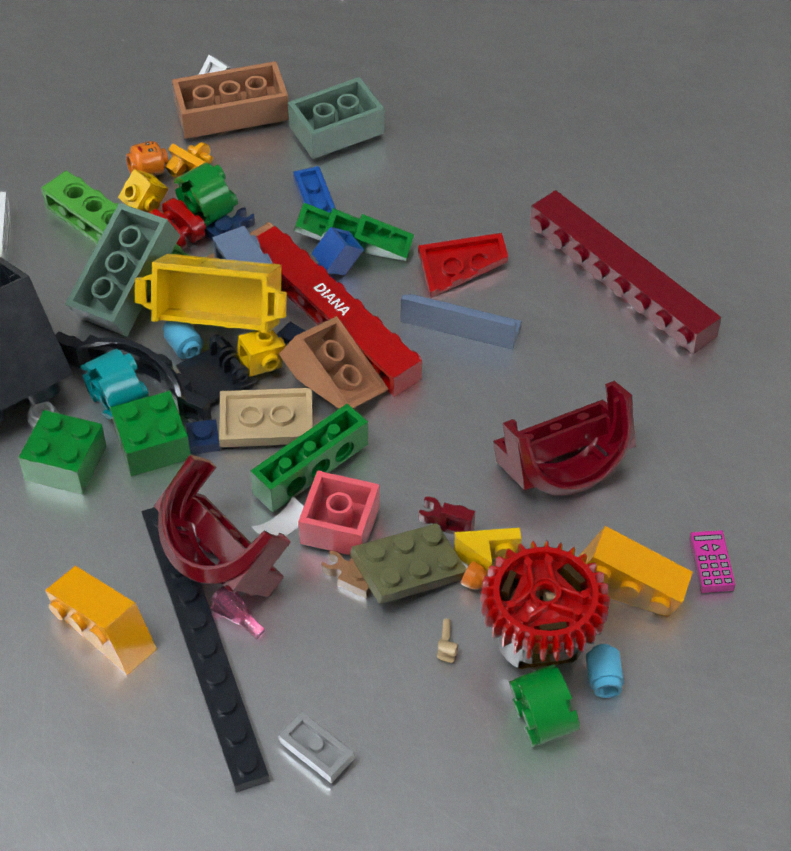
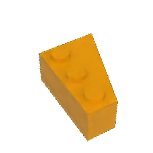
(102, 618)

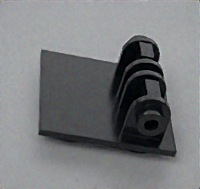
(216, 370)

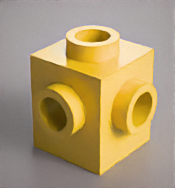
(143, 191)
(260, 351)

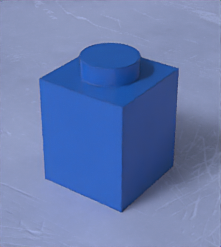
(337, 251)

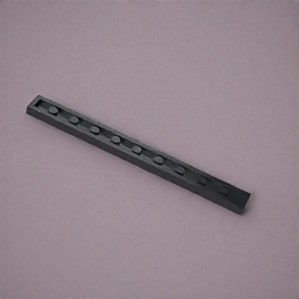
(211, 669)

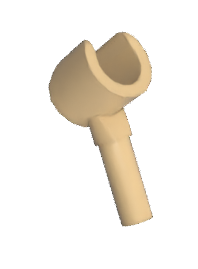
(447, 650)

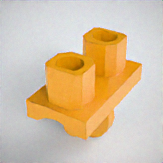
(188, 160)

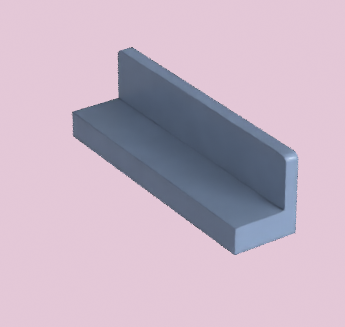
(460, 321)

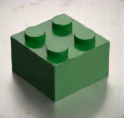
(150, 433)
(62, 452)

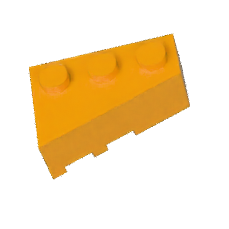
(638, 573)

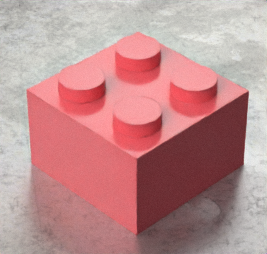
(338, 512)

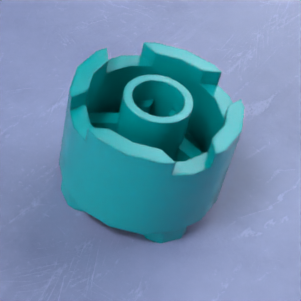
(113, 380)

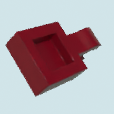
(449, 517)

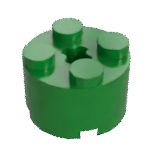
(206, 192)
(544, 704)

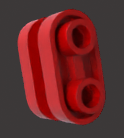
(183, 220)

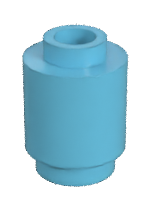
(182, 339)
(605, 671)

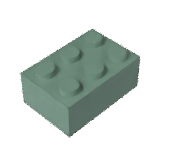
(336, 117)

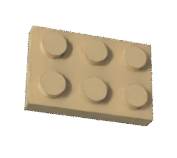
(264, 416)

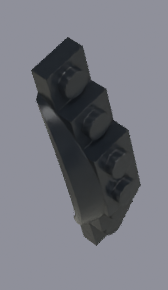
(149, 364)

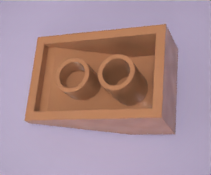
(333, 365)

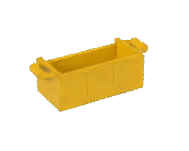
(214, 292)

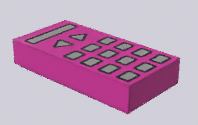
(712, 561)

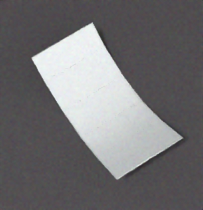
(285, 521)

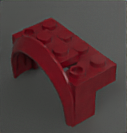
(601, 423)
(242, 564)

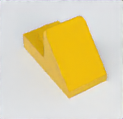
(486, 545)

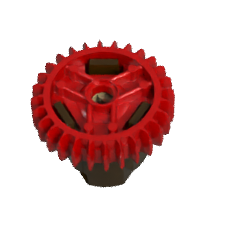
(544, 605)

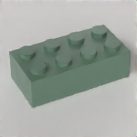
(123, 253)

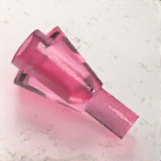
(233, 608)

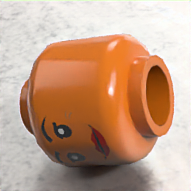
(147, 158)

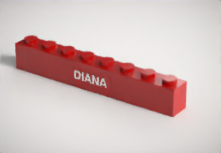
(324, 298)

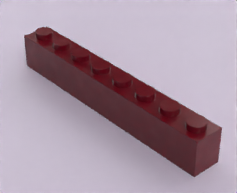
(625, 272)

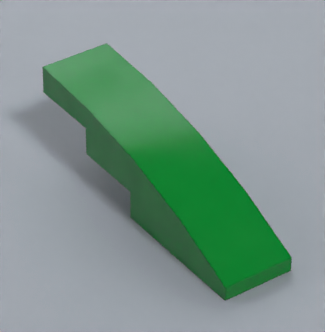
(373, 235)

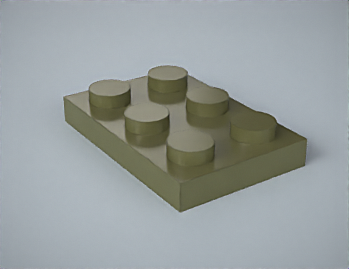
(408, 563)

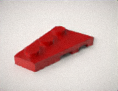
(460, 260)

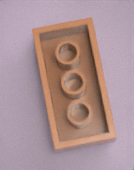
(230, 99)

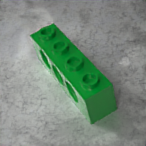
(318, 449)

